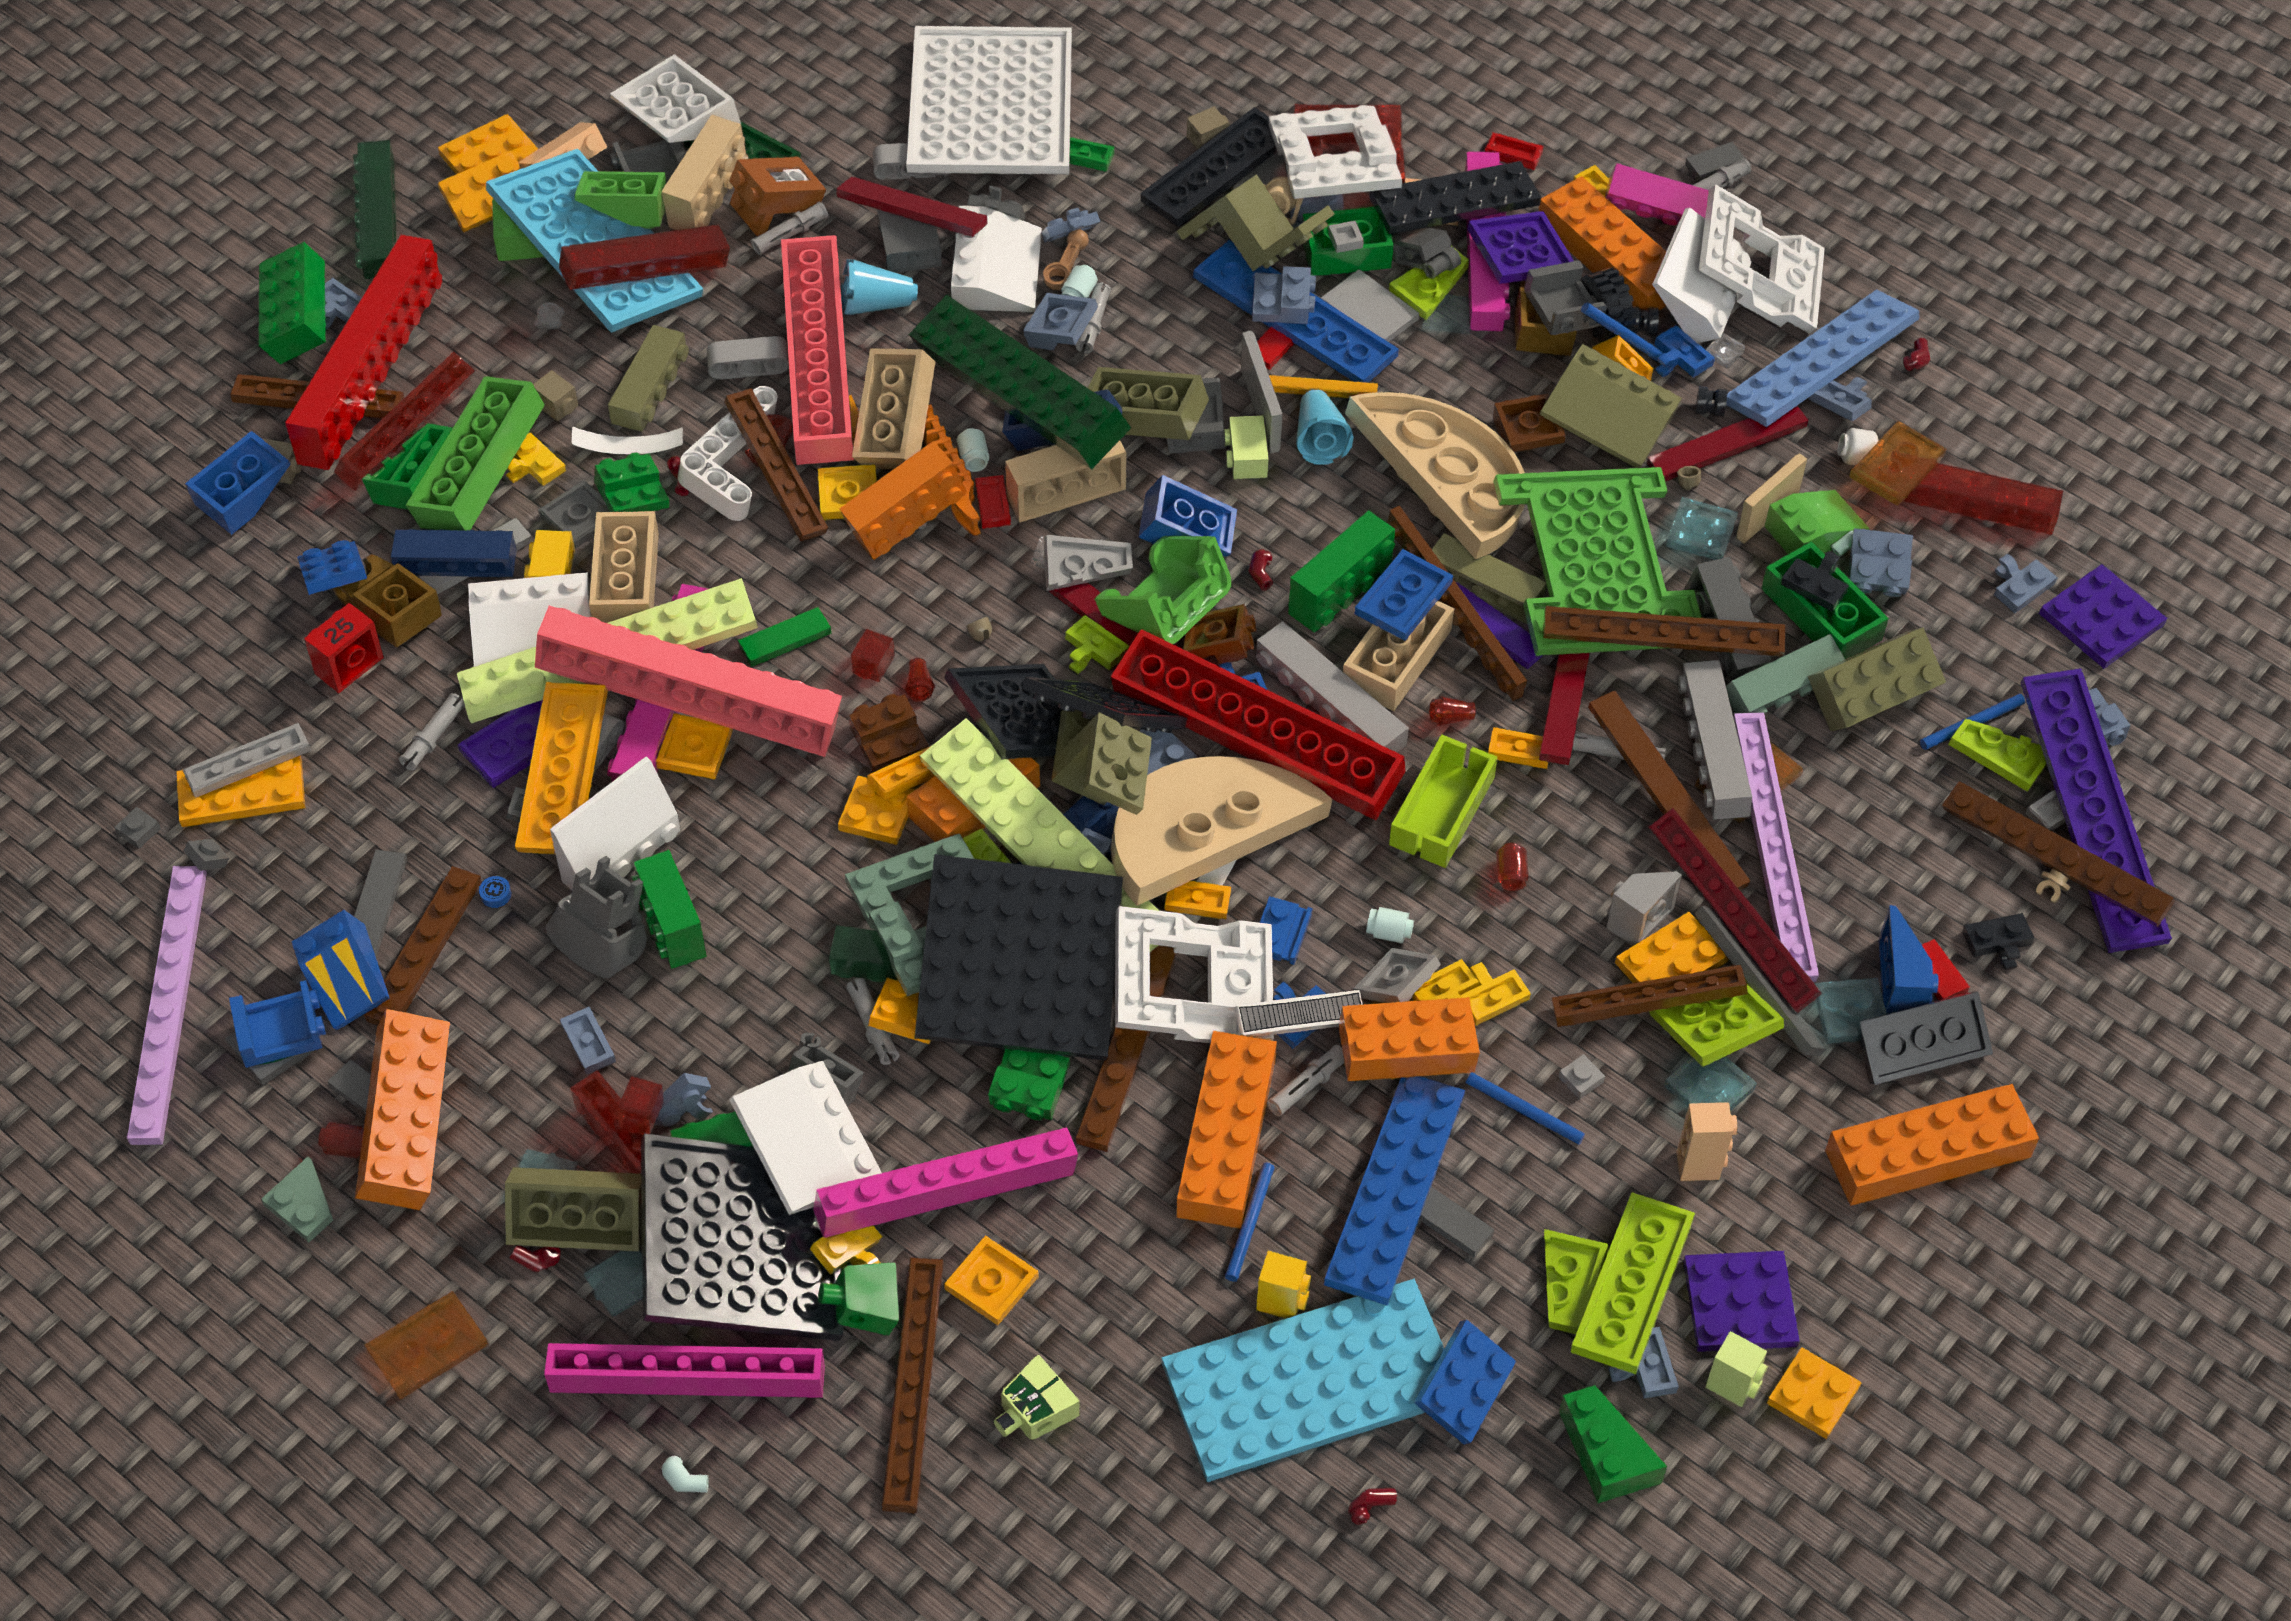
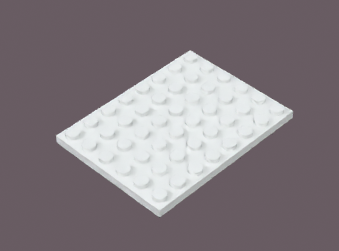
(990, 100)

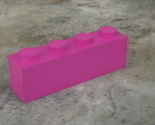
(1654, 195)

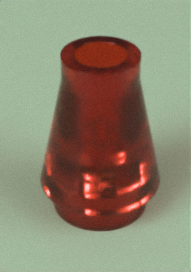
(919, 681)
(1449, 710)

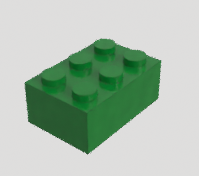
(1374, 255)
(669, 910)

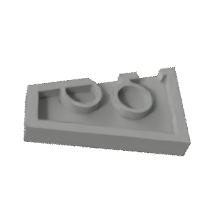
(1083, 560)

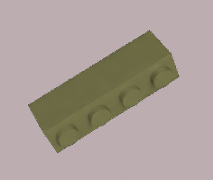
(648, 378)
(1489, 578)

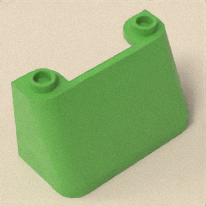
(1181, 590)

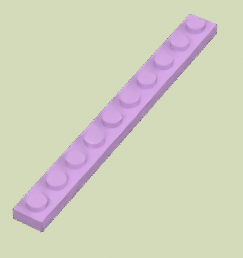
(1775, 842)
(167, 1007)

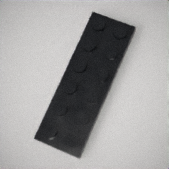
(1212, 168)
(1455, 197)

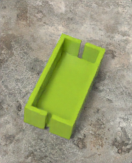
(1443, 801)

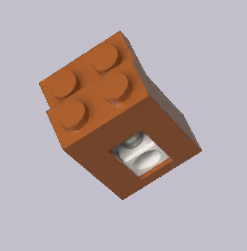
(772, 188)

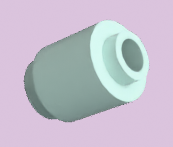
(1080, 282)
(973, 449)
(1389, 925)

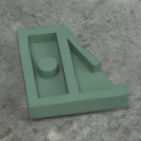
(300, 1201)

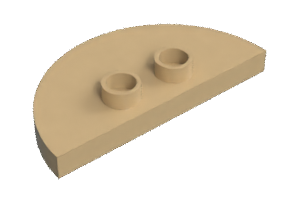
(1445, 461)
(1206, 816)

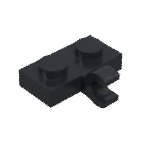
(1816, 583)
(2000, 936)

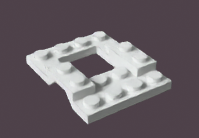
(1336, 174)
(1795, 266)
(1237, 972)

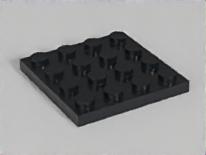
(1096, 699)
(1005, 711)

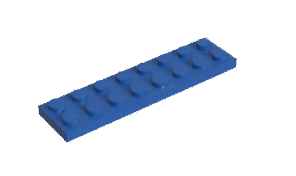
(1329, 332)
(1394, 1189)

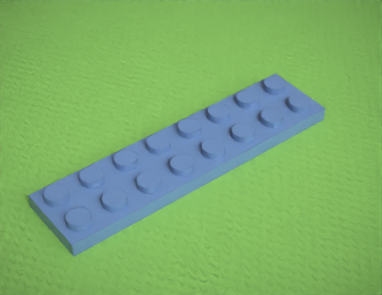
(1821, 357)

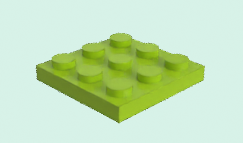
(1720, 1025)

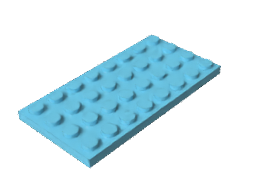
(545, 210)
(1304, 1380)

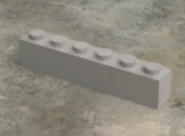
(1327, 687)
(1715, 740)

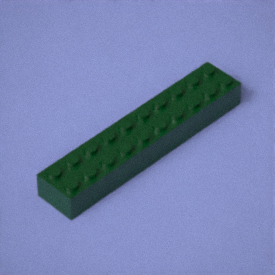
(1020, 382)

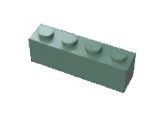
(1782, 678)

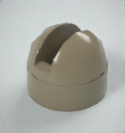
(1689, 477)
(980, 629)

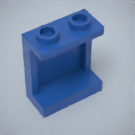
(277, 1026)

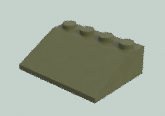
(1611, 406)

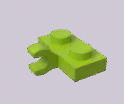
(1094, 643)

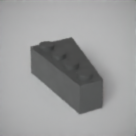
(1723, 598)

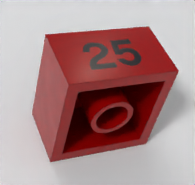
(343, 647)

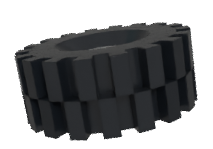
(1610, 288)

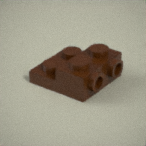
(1522, 425)
(1222, 634)
(887, 731)

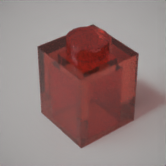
(872, 655)
(640, 1105)

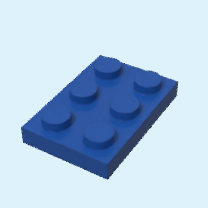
(331, 566)
(1403, 594)
(1465, 1382)

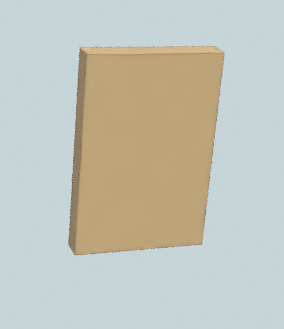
(1779, 486)

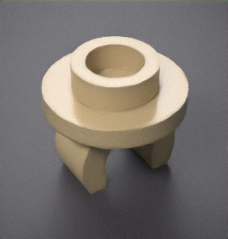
(2053, 880)

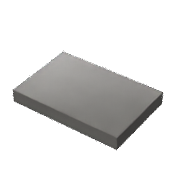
(1372, 306)

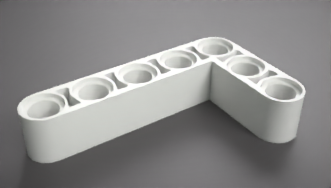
(702, 463)

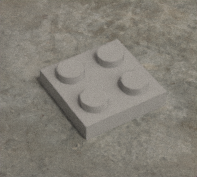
(1397, 976)

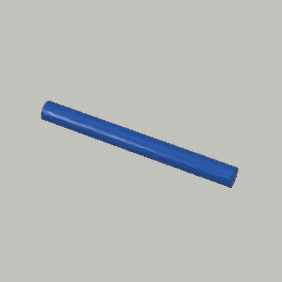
(1619, 329)
(1981, 717)
(1525, 1108)
(1249, 1222)

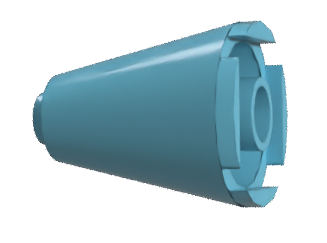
(874, 289)
(1322, 429)

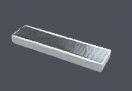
(1294, 1014)

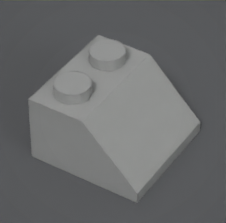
(1642, 904)

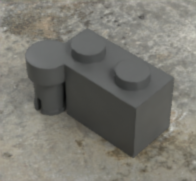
(1426, 250)
(845, 1076)

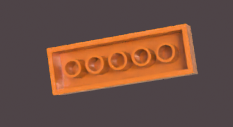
(1605, 238)
(403, 1110)
(1226, 1130)
(1931, 1144)

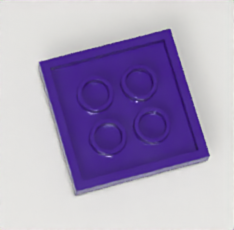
(1518, 244)
(2103, 616)
(1741, 1295)

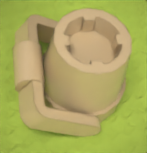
(1282, 195)

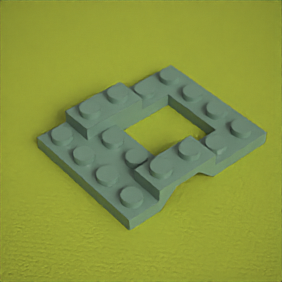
(872, 891)

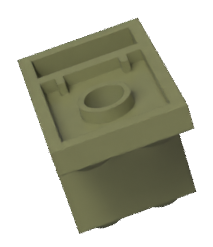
(1256, 224)
(1102, 760)

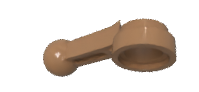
(1077, 241)

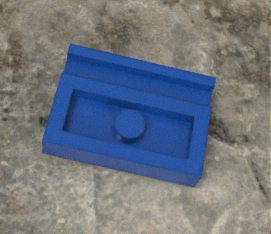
(1288, 927)

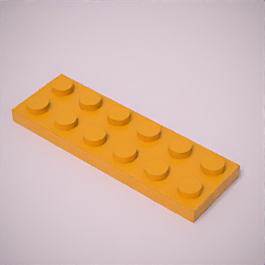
(560, 761)

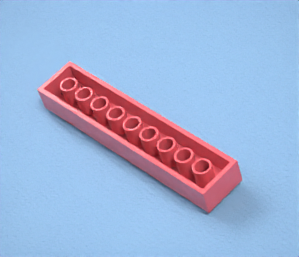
(816, 351)
(687, 680)

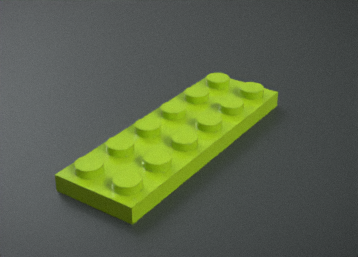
(1633, 1283)

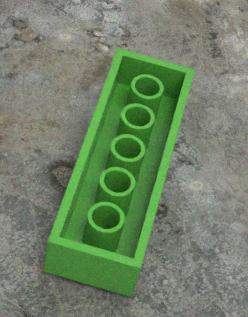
(475, 454)

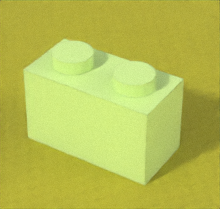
(1247, 447)
(1737, 1370)

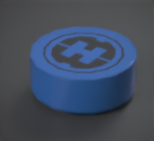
(495, 891)

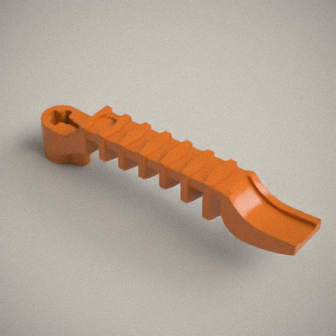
(963, 509)

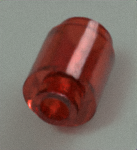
(1512, 866)
(341, 1139)

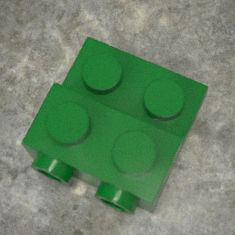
(630, 484)
(1028, 1083)

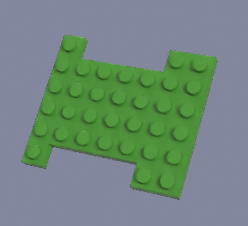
(1594, 548)

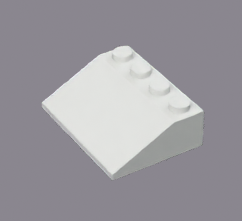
(675, 100)
(997, 264)
(1693, 298)
(510, 612)
(619, 822)
(804, 1134)

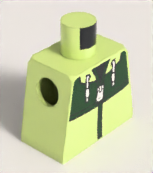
(1036, 1402)

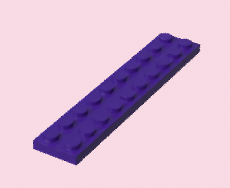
(2090, 796)

